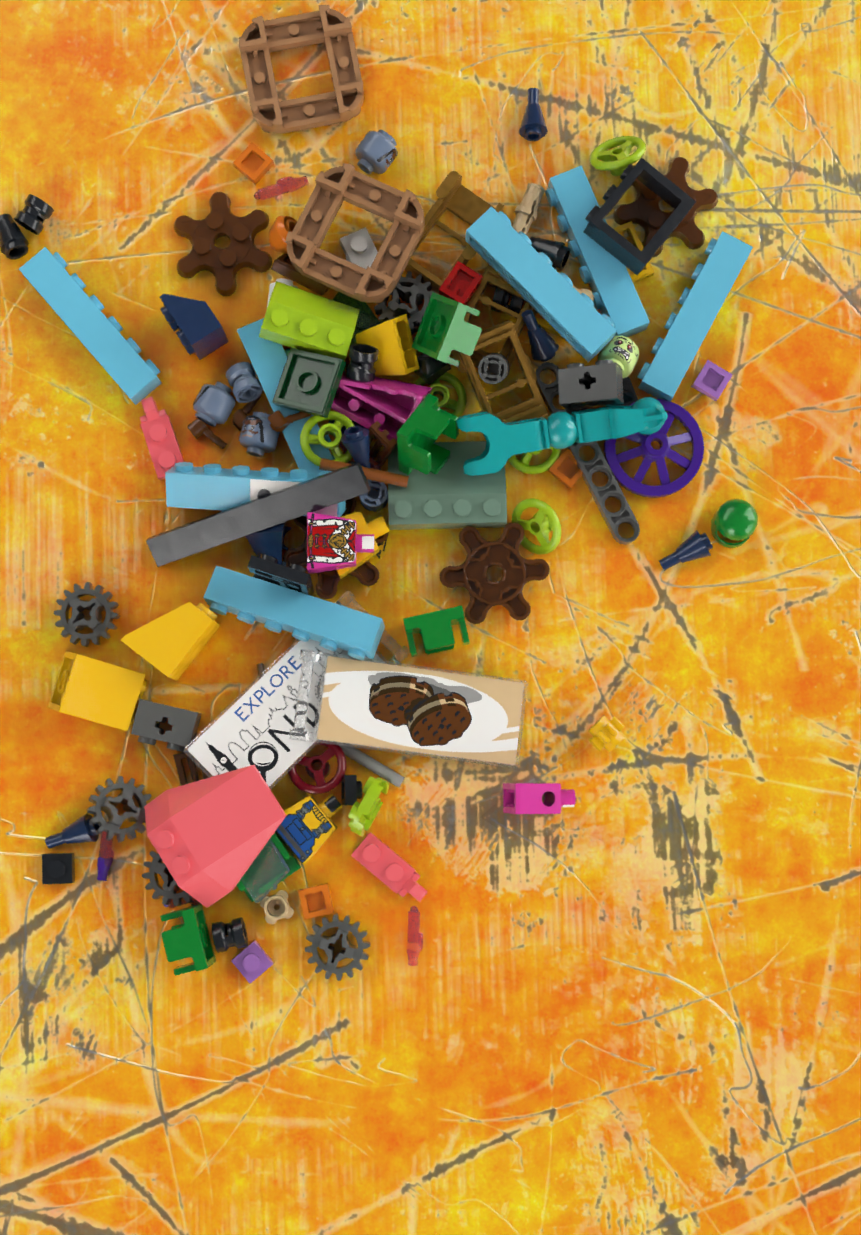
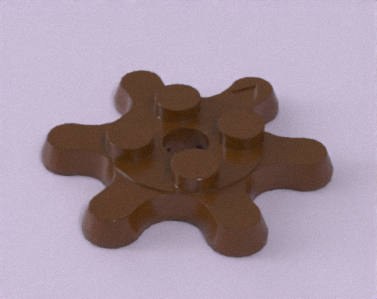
(648, 215)
(228, 261)
(481, 556)
(328, 581)

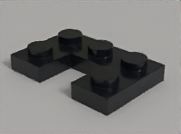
(291, 577)

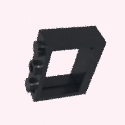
(616, 243)

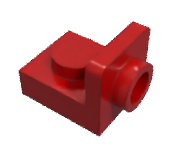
(460, 283)

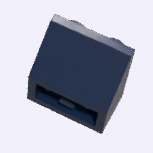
(196, 323)

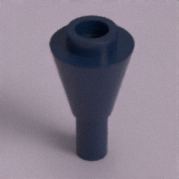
(533, 122)
(541, 343)
(357, 443)
(691, 549)
(77, 832)

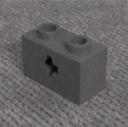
(605, 392)
(148, 720)

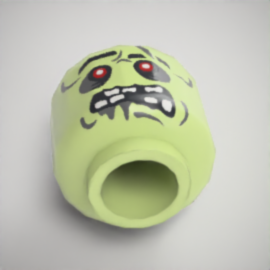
(621, 351)

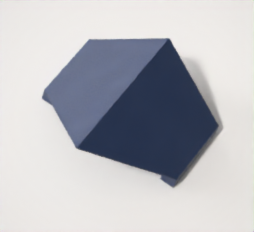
(270, 541)

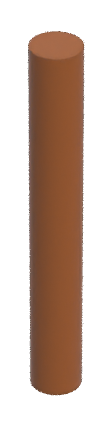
(370, 473)

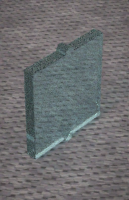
(265, 872)

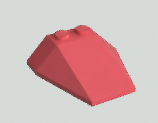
(213, 830)

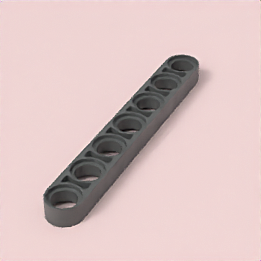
(598, 463)

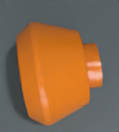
(279, 232)

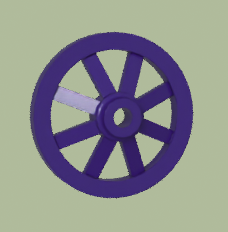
(658, 456)

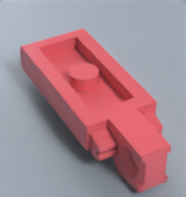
(160, 438)
(388, 867)

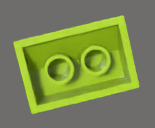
(308, 322)

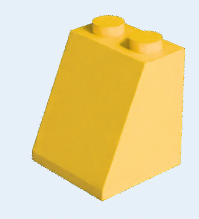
(174, 638)
(97, 691)

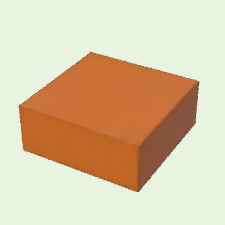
(253, 163)
(566, 469)
(316, 901)

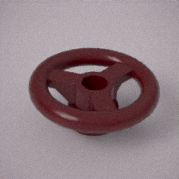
(320, 775)

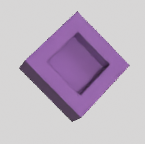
(712, 380)
(252, 961)

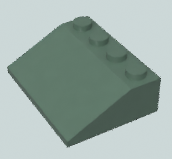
(450, 496)

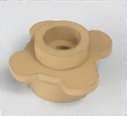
(284, 911)

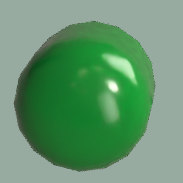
(735, 521)

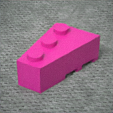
(379, 400)

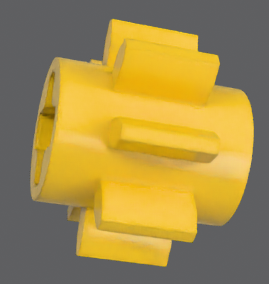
(606, 733)

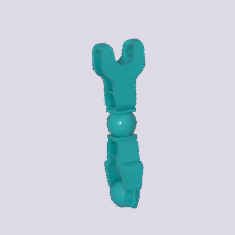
(558, 431)

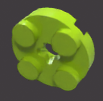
(364, 813)

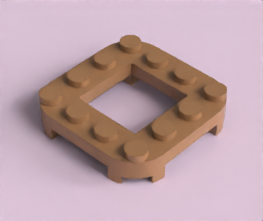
(293, 32)
(376, 197)

